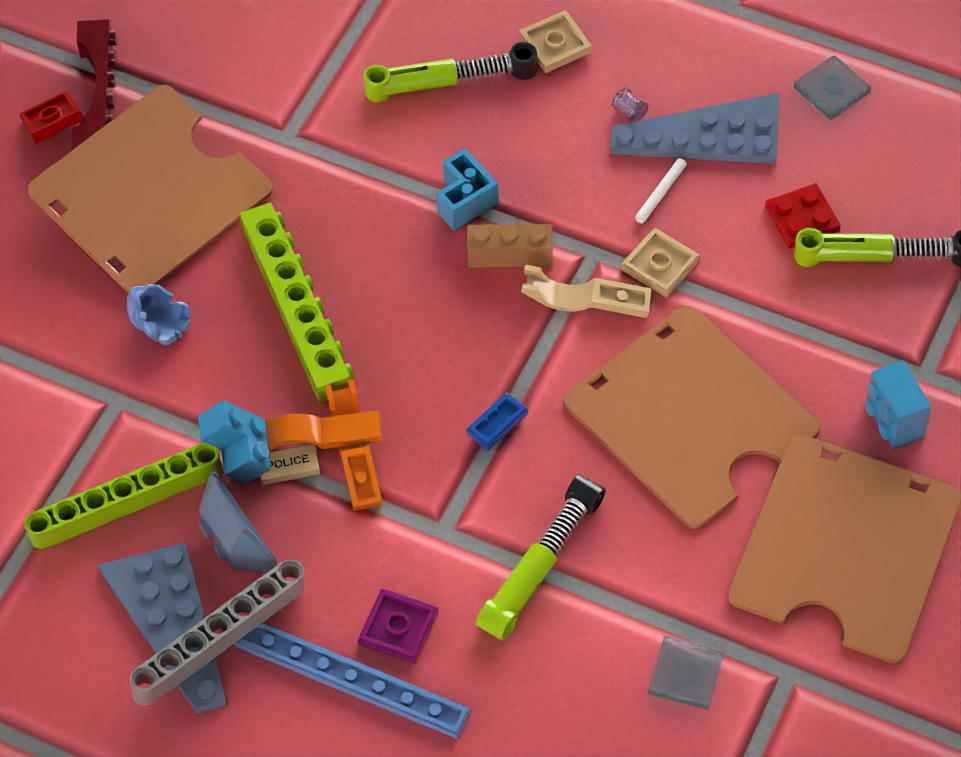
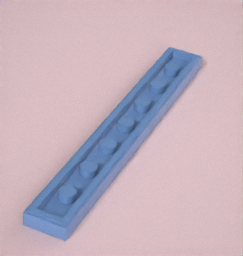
(356, 679)

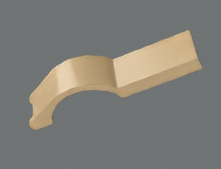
(594, 294)

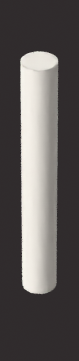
(660, 191)

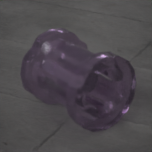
(630, 105)

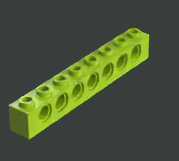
(257, 226)

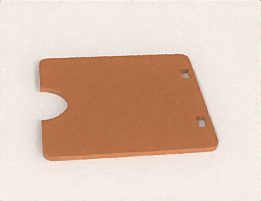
(147, 191)
(687, 413)
(847, 542)

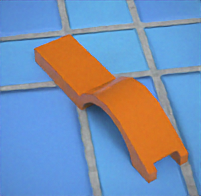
(325, 431)
(357, 458)

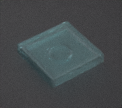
(832, 87)
(686, 672)

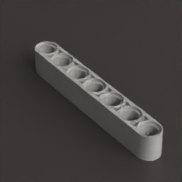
(213, 644)

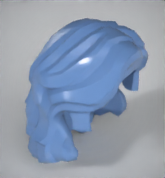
(155, 314)

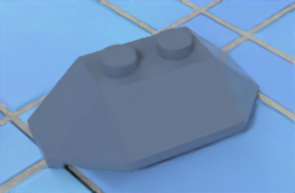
(232, 531)

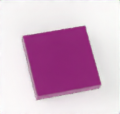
(398, 626)

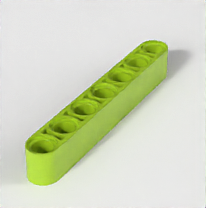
(113, 505)

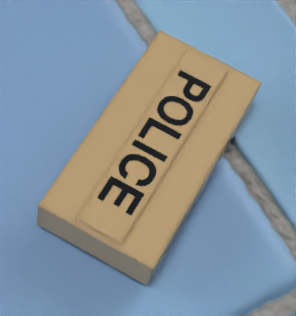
(291, 465)

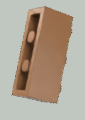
(509, 245)

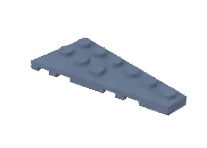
(721, 132)
(165, 604)

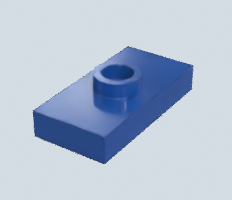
(497, 421)

